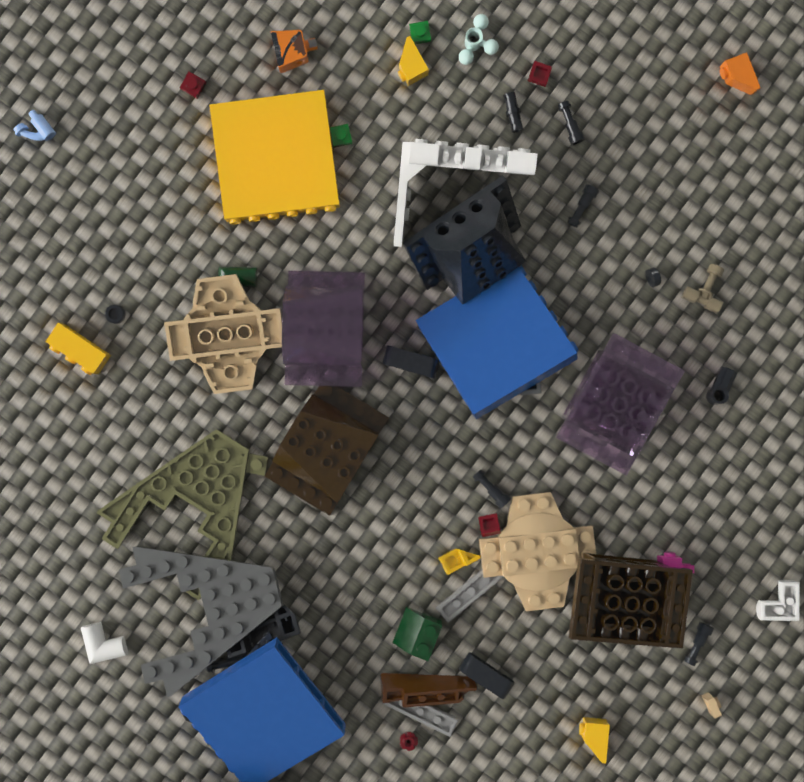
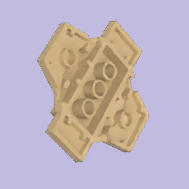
(224, 334)
(536, 551)

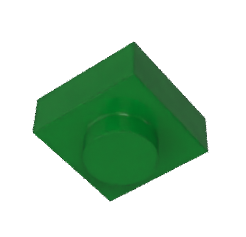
(420, 32)
(341, 135)

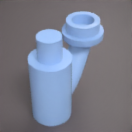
(45, 131)

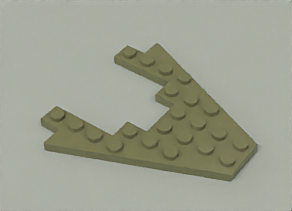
(204, 475)

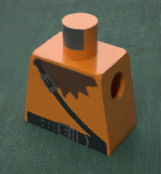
(291, 48)

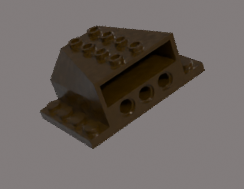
(326, 447)
(630, 601)

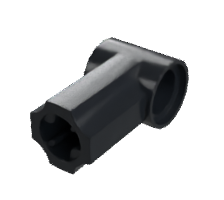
(722, 384)

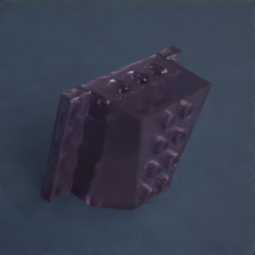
(323, 328)
(618, 403)

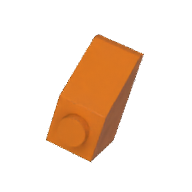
(740, 74)

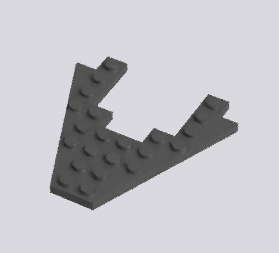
(234, 600)

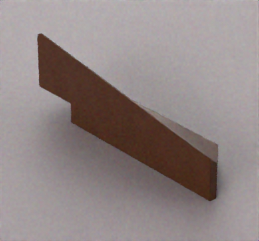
(424, 689)

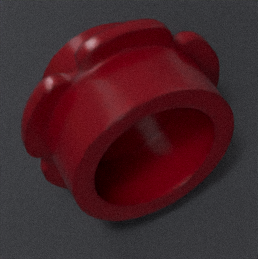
(408, 736)

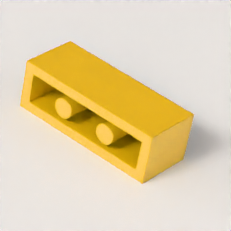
(77, 349)

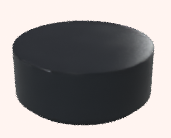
(653, 277)
(115, 314)

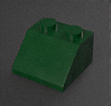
(417, 633)

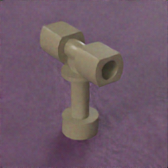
(703, 294)

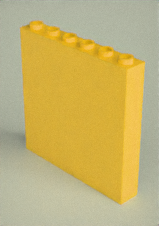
(274, 156)

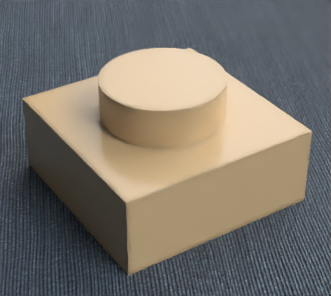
(712, 704)

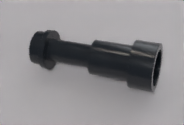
(575, 136)
(589, 193)
(500, 498)
(699, 641)
(225, 663)

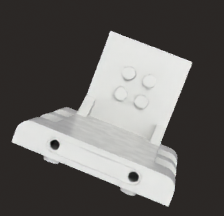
(461, 156)

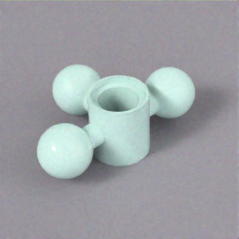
(490, 46)

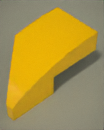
(457, 559)

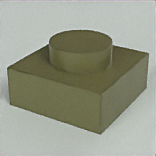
(257, 464)

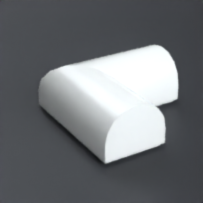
(786, 607)
(98, 647)

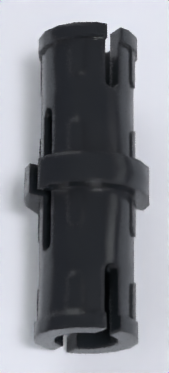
(513, 112)

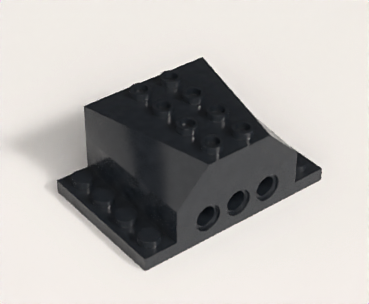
(470, 243)

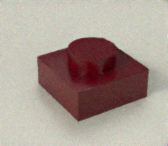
(540, 73)
(193, 85)
(489, 525)

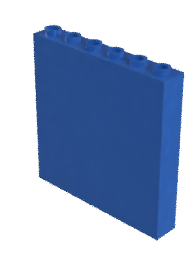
(497, 342)
(262, 714)

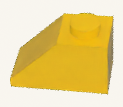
(411, 64)
(596, 735)

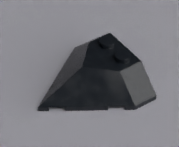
(281, 624)

